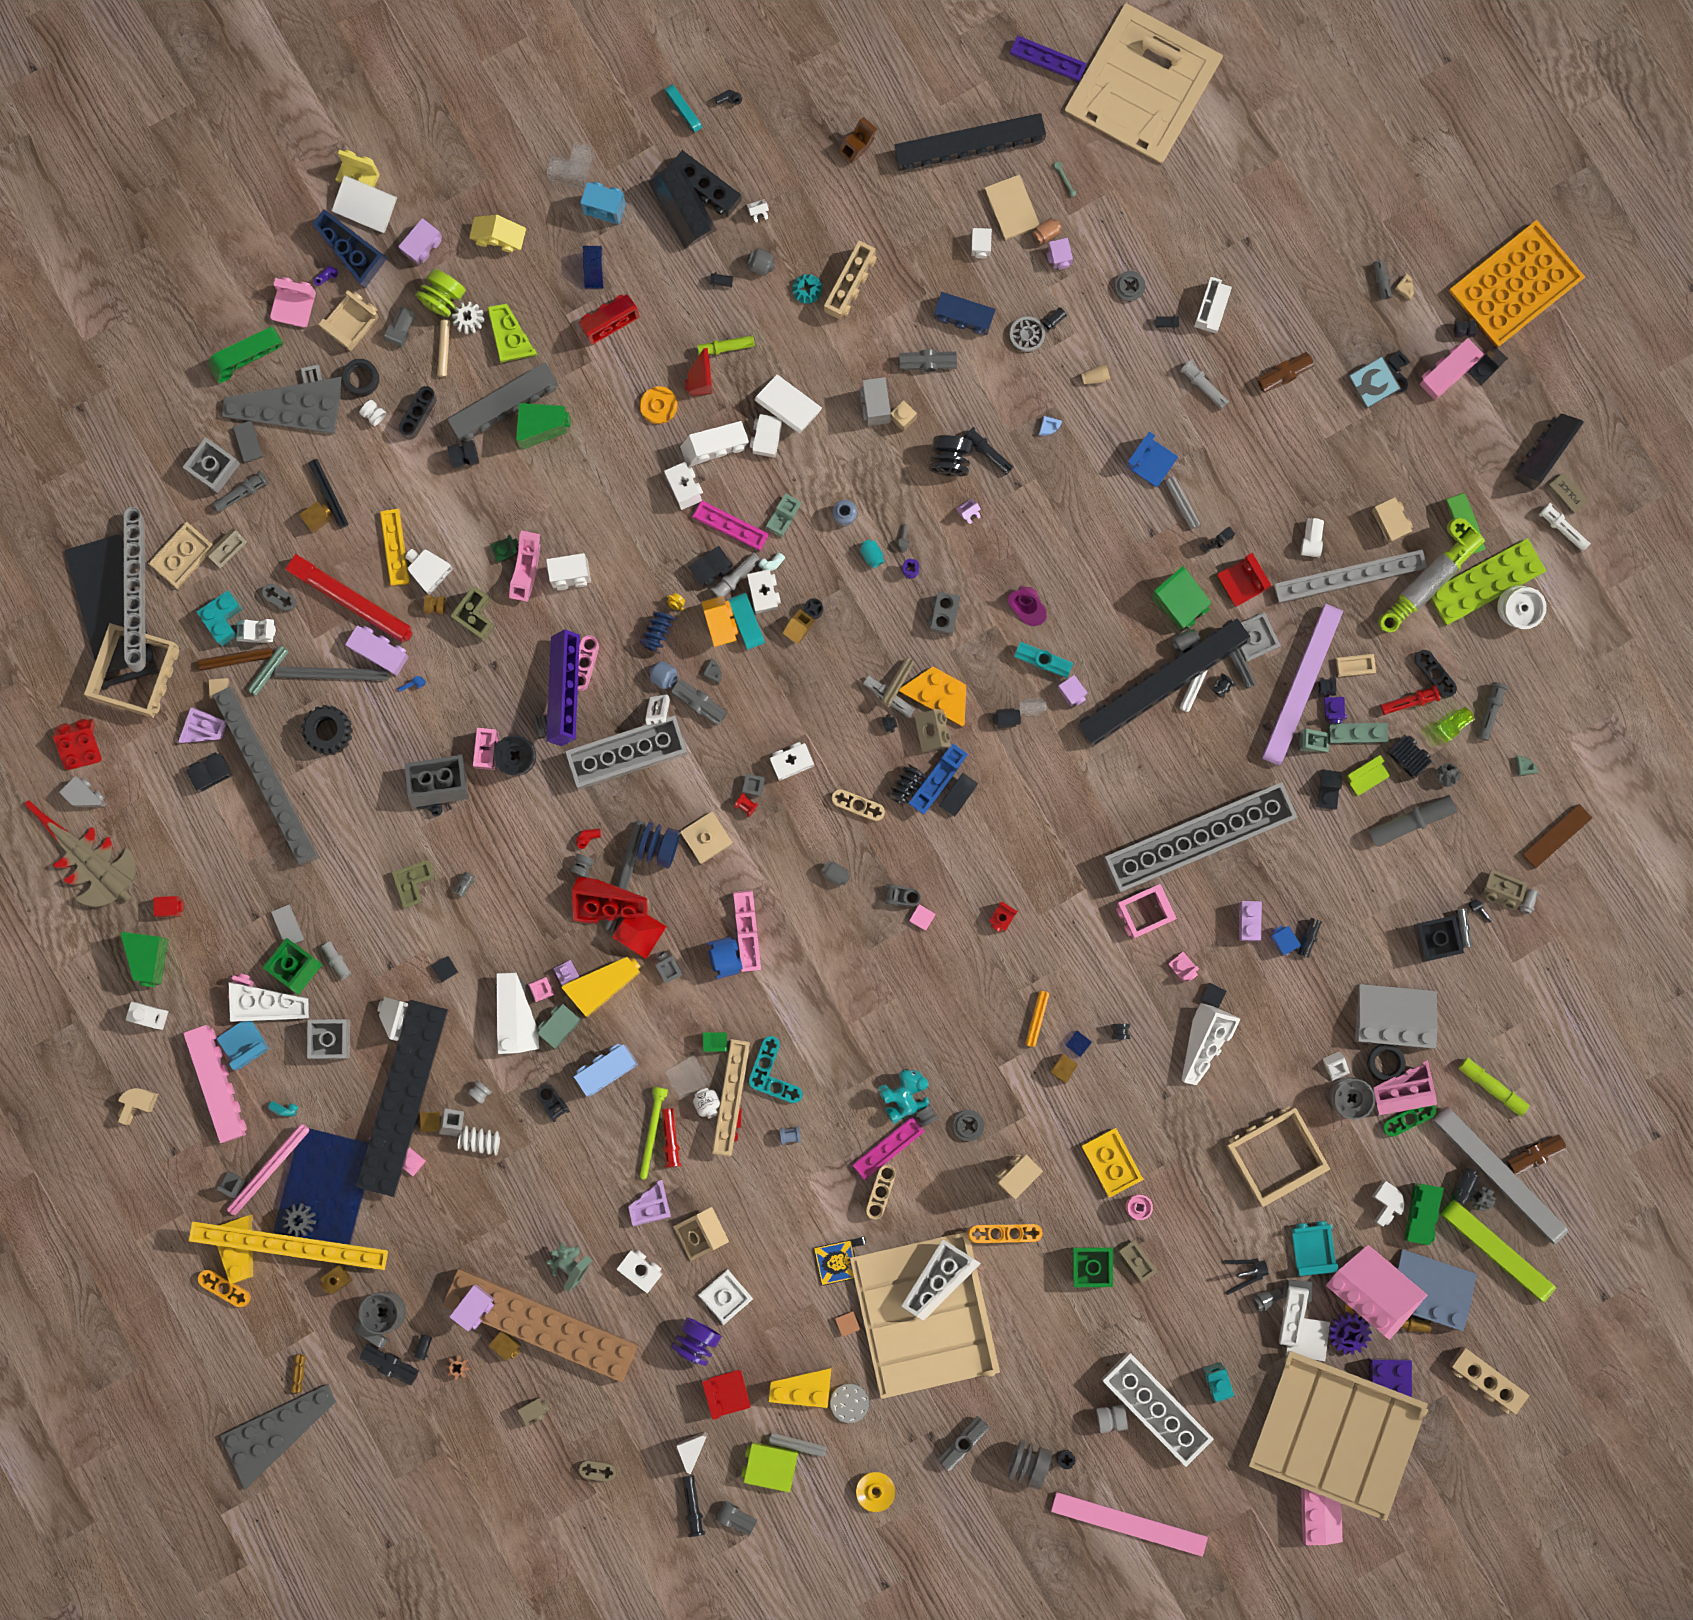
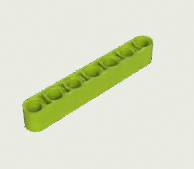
(1498, 1251)

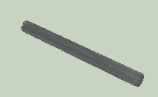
(331, 673)
(627, 866)

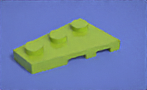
(509, 337)

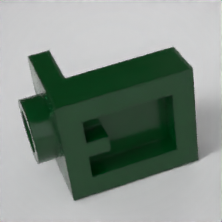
(505, 549)

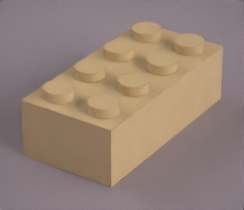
(1017, 1175)

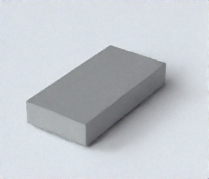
(287, 924)

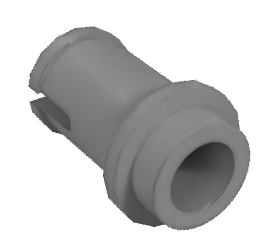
(1529, 901)

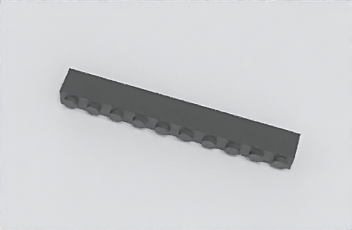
(266, 776)

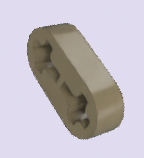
(599, 1466)

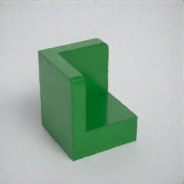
(714, 1042)

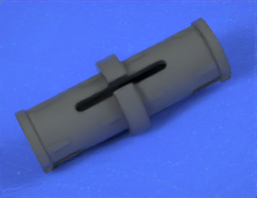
(1382, 279)
(1464, 927)

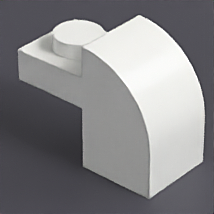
(256, 631)
(1393, 1202)

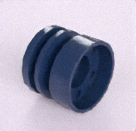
(658, 845)

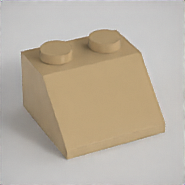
(701, 1234)

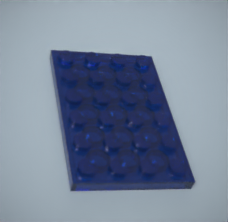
(325, 1178)

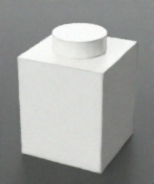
(981, 242)

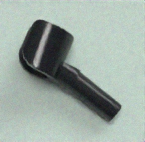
(1477, 905)

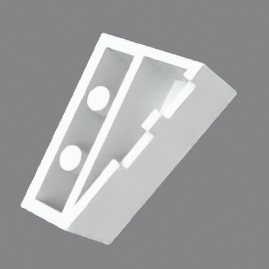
(714, 443)

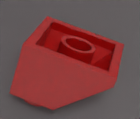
(699, 376)
(640, 934)

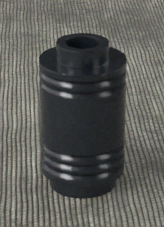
(1465, 1186)

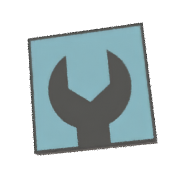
(1375, 382)

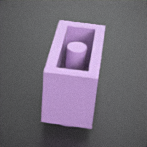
(420, 242)
(1250, 920)
(472, 1308)

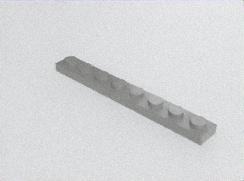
(1350, 576)

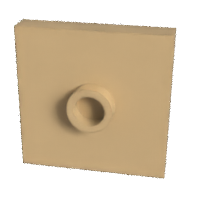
(706, 837)

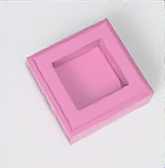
(922, 917)
(541, 989)

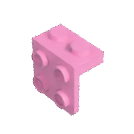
(292, 302)

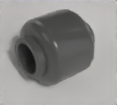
(760, 262)

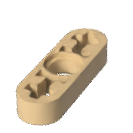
(842, 805)

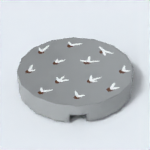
(849, 1403)

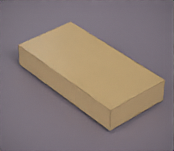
(1355, 665)

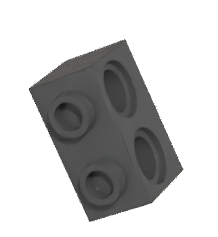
(948, 614)

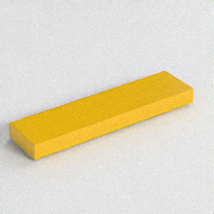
(394, 547)

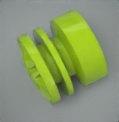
(441, 291)

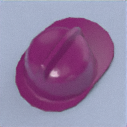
(1027, 606)

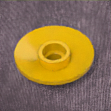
(877, 1502)

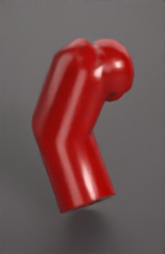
(585, 837)

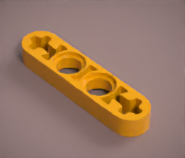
(1004, 1233)

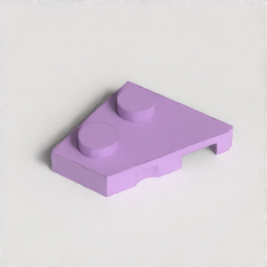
(202, 727)
(651, 1206)

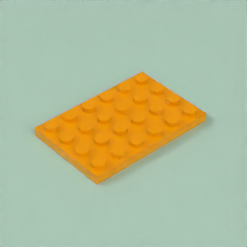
(1516, 283)

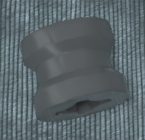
(927, 1116)

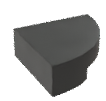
(713, 671)

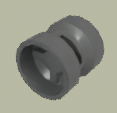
(583, 861)

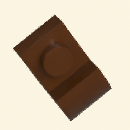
(858, 141)

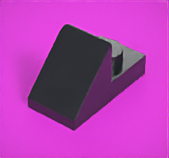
(1488, 365)
(1329, 789)

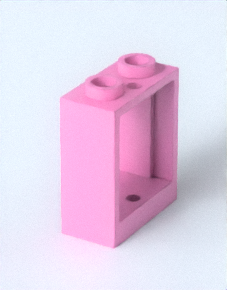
(1164, 905)

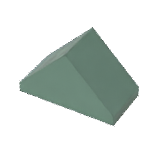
(1313, 741)

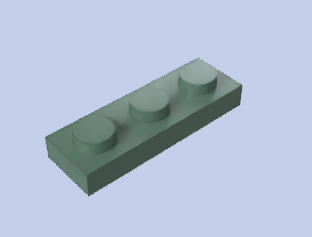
(1358, 733)

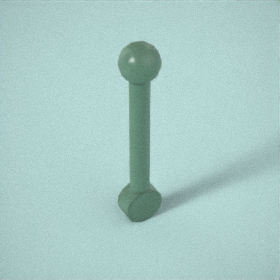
(1058, 166)

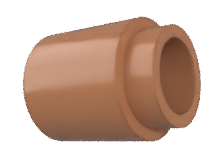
(1047, 231)

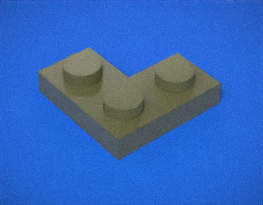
(407, 880)

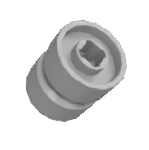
(1111, 1418)

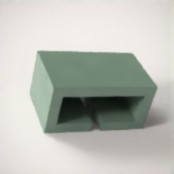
(558, 1026)

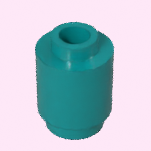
(872, 553)

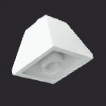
(392, 1016)

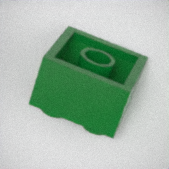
(292, 966)

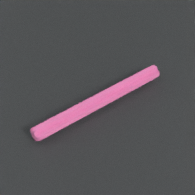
(266, 1171)

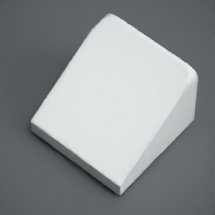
(1336, 1065)

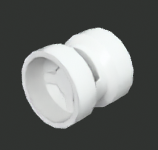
(372, 412)

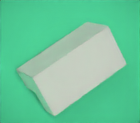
(1213, 306)

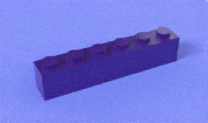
(563, 688)

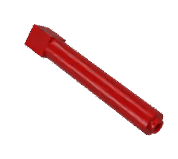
(349, 598)

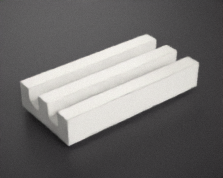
(658, 716)

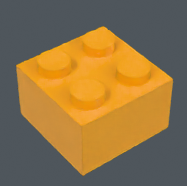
(719, 622)

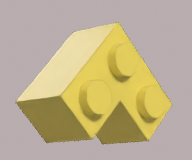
(497, 232)

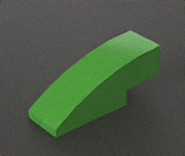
(1460, 508)

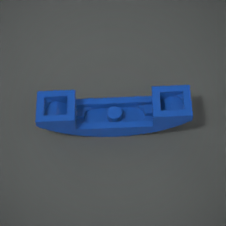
(938, 779)

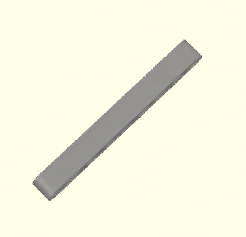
(134, 597)
(1500, 1175)

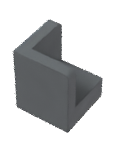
(231, 1185)

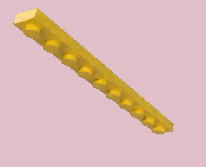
(288, 1245)

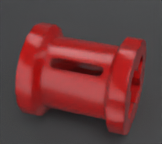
(742, 802)

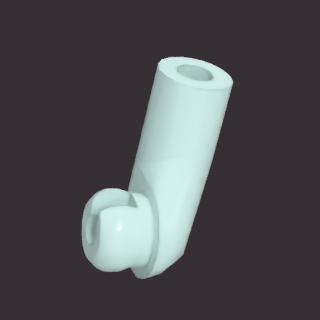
(773, 564)

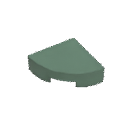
(1525, 766)

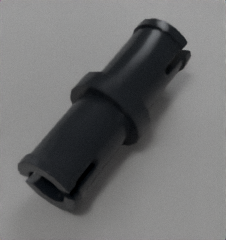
(1309, 937)

